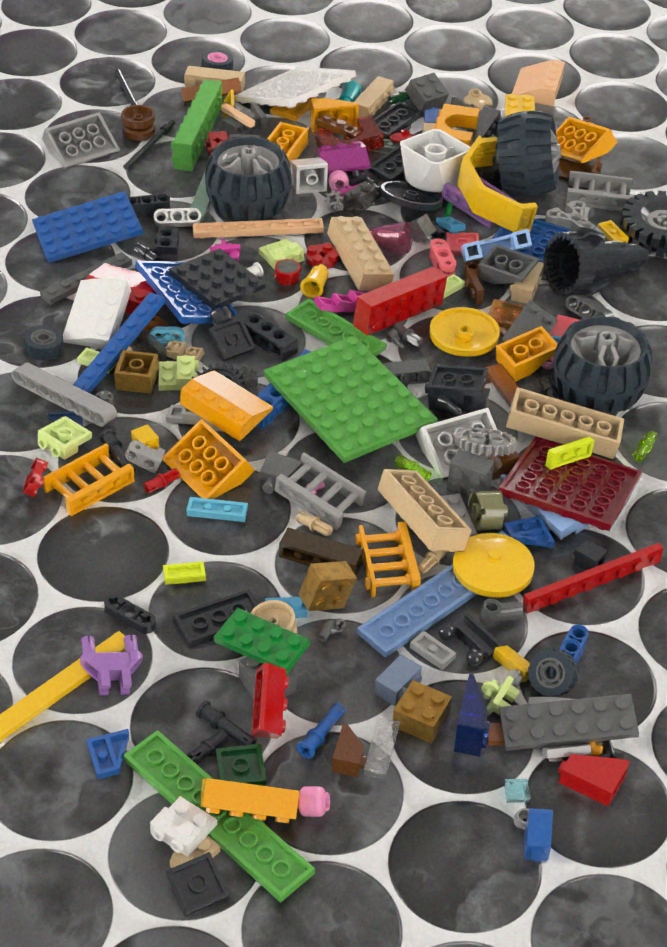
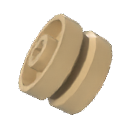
(277, 613)

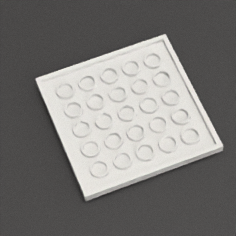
(295, 86)

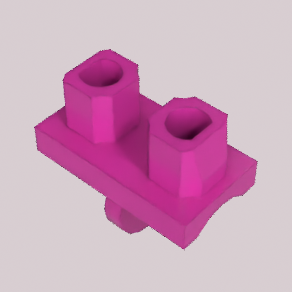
(231, 249)

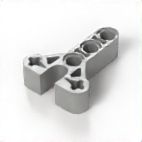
(572, 218)

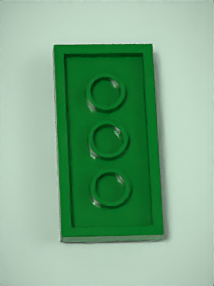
(261, 640)

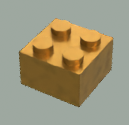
(136, 371)
(327, 586)
(422, 711)

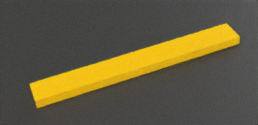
(52, 690)

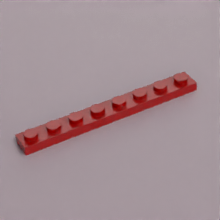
(591, 578)

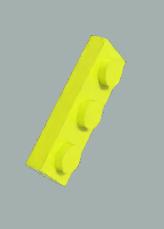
(569, 453)

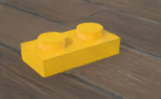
(612, 231)

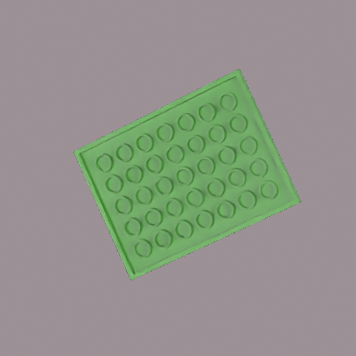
(349, 398)

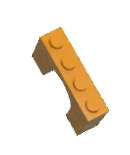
(458, 116)

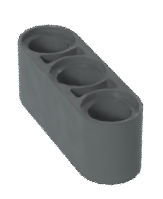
(583, 306)
(410, 371)

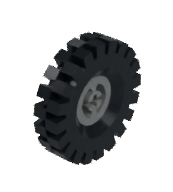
(646, 221)

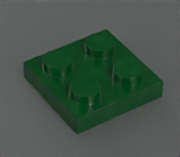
(241, 764)

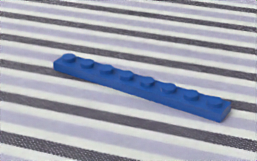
(120, 341)

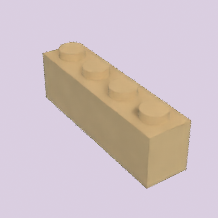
(196, 75)
(374, 96)

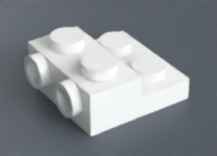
(182, 826)

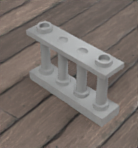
(597, 199)
(311, 503)

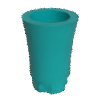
(350, 91)

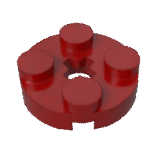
(322, 254)
(34, 479)

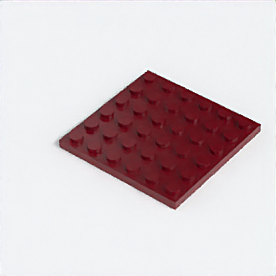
(583, 490)

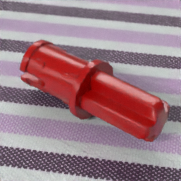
(161, 481)

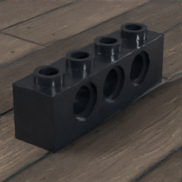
(269, 335)

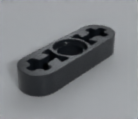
(133, 621)

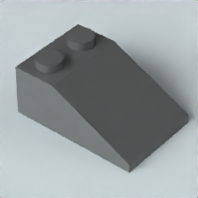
(506, 266)
(528, 319)

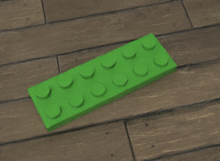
(330, 327)

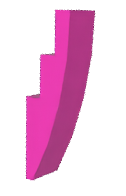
(338, 302)

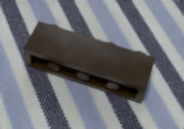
(313, 549)

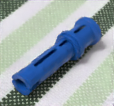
(316, 735)

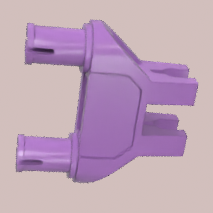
(111, 665)

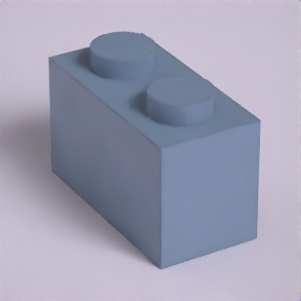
(396, 679)

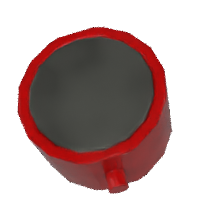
(287, 272)

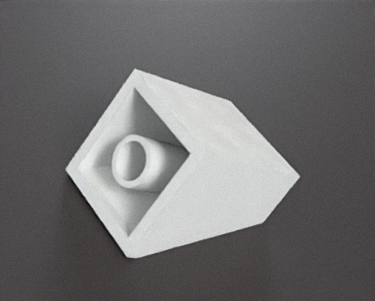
(309, 175)

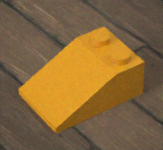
(336, 108)
(526, 353)

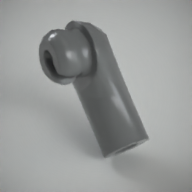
(331, 627)

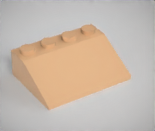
(540, 81)

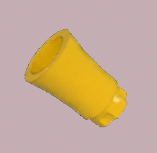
(314, 282)

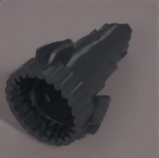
(582, 258)

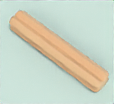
(239, 116)

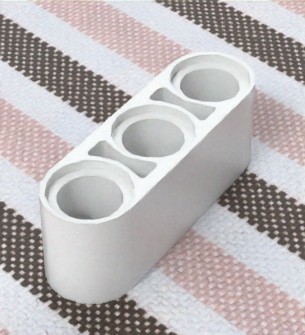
(170, 213)

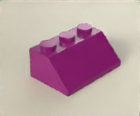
(345, 157)

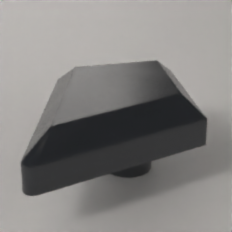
(357, 178)

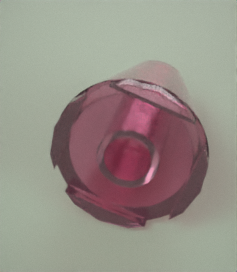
(393, 237)

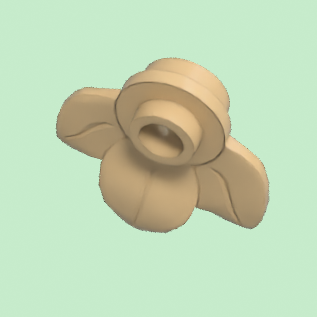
(477, 99)

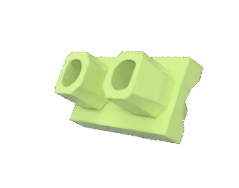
(497, 692)

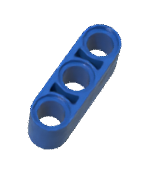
(574, 643)

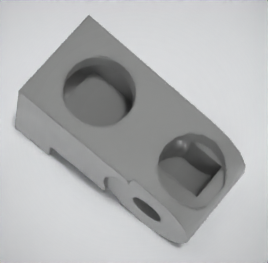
(144, 456)

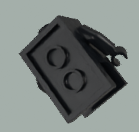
(457, 389)

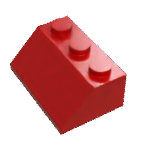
(269, 701)

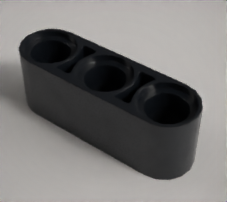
(147, 205)

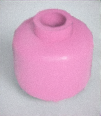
(338, 180)
(313, 801)

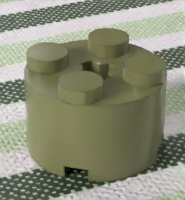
(487, 510)

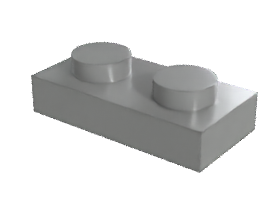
(432, 650)
(555, 753)

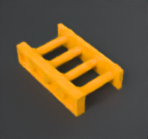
(90, 493)
(404, 550)

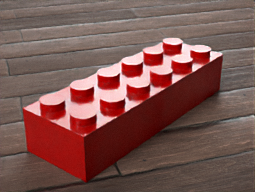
(399, 300)

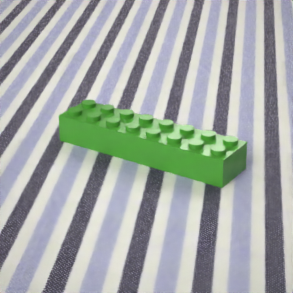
(196, 125)

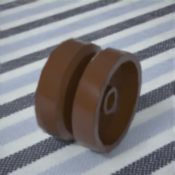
(138, 122)

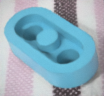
(167, 334)

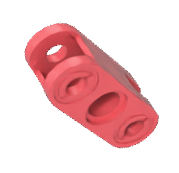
(442, 257)

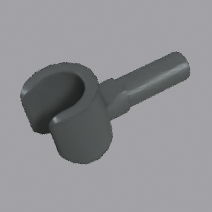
(392, 337)

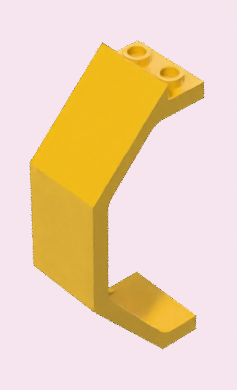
(486, 201)

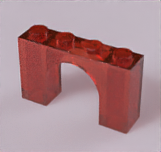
(371, 135)

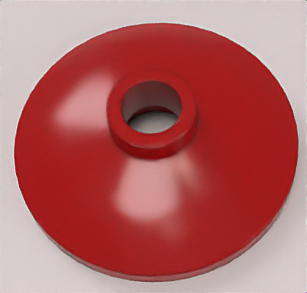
(398, 137)

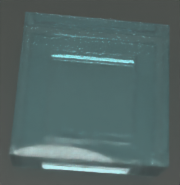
(517, 790)

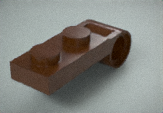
(338, 126)
(472, 281)

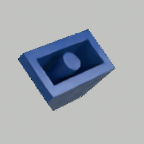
(538, 834)

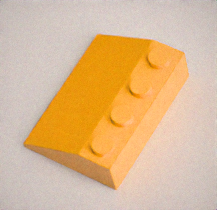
(584, 140)
(224, 404)
(207, 462)

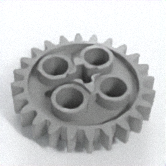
(474, 441)

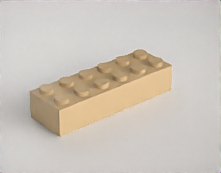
(359, 253)
(564, 422)
(424, 510)

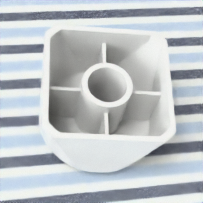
(432, 160)

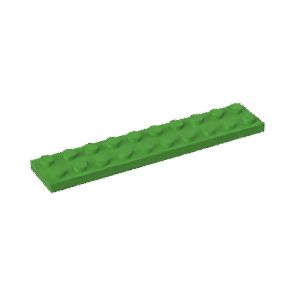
(242, 838)

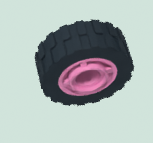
(217, 60)

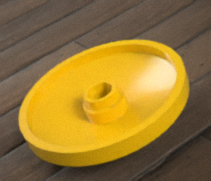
(464, 331)
(494, 565)

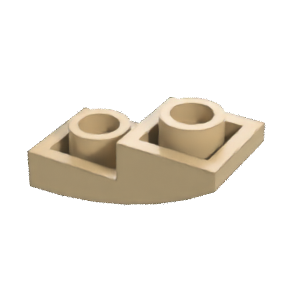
(179, 348)

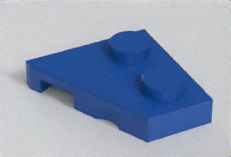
(530, 531)
(108, 752)

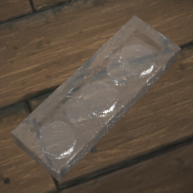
(381, 748)

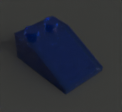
(472, 722)

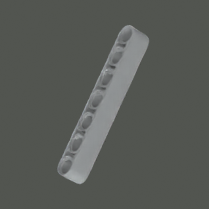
(64, 394)

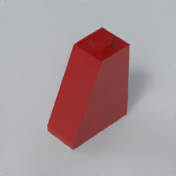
(594, 776)

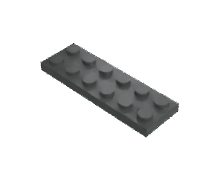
(568, 722)

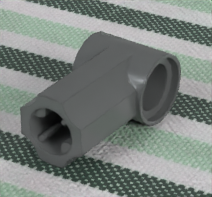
(495, 611)

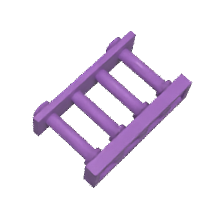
(455, 196)

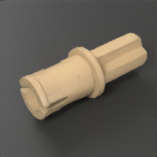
(314, 523)
(431, 559)

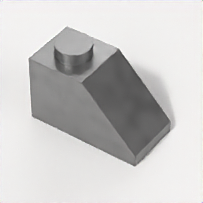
(422, 229)

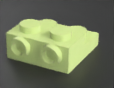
(282, 250)
(176, 374)
(63, 437)

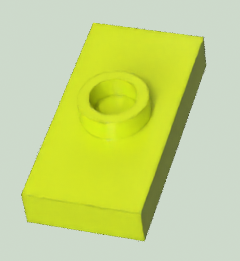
(184, 573)

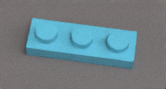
(217, 509)

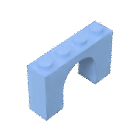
(478, 250)

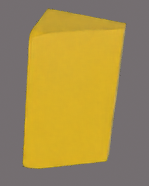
(229, 100)
(511, 660)

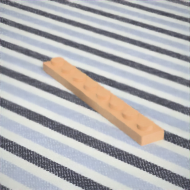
(256, 228)

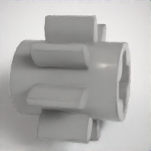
(331, 203)

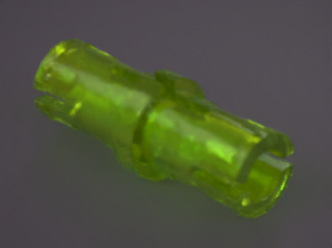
(645, 446)
(407, 464)

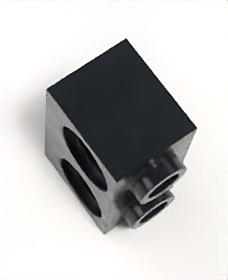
(167, 243)

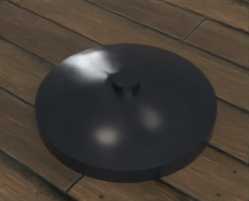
(410, 197)

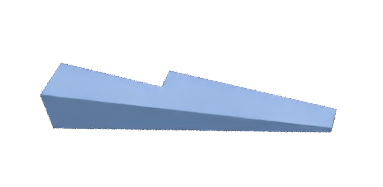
(559, 525)

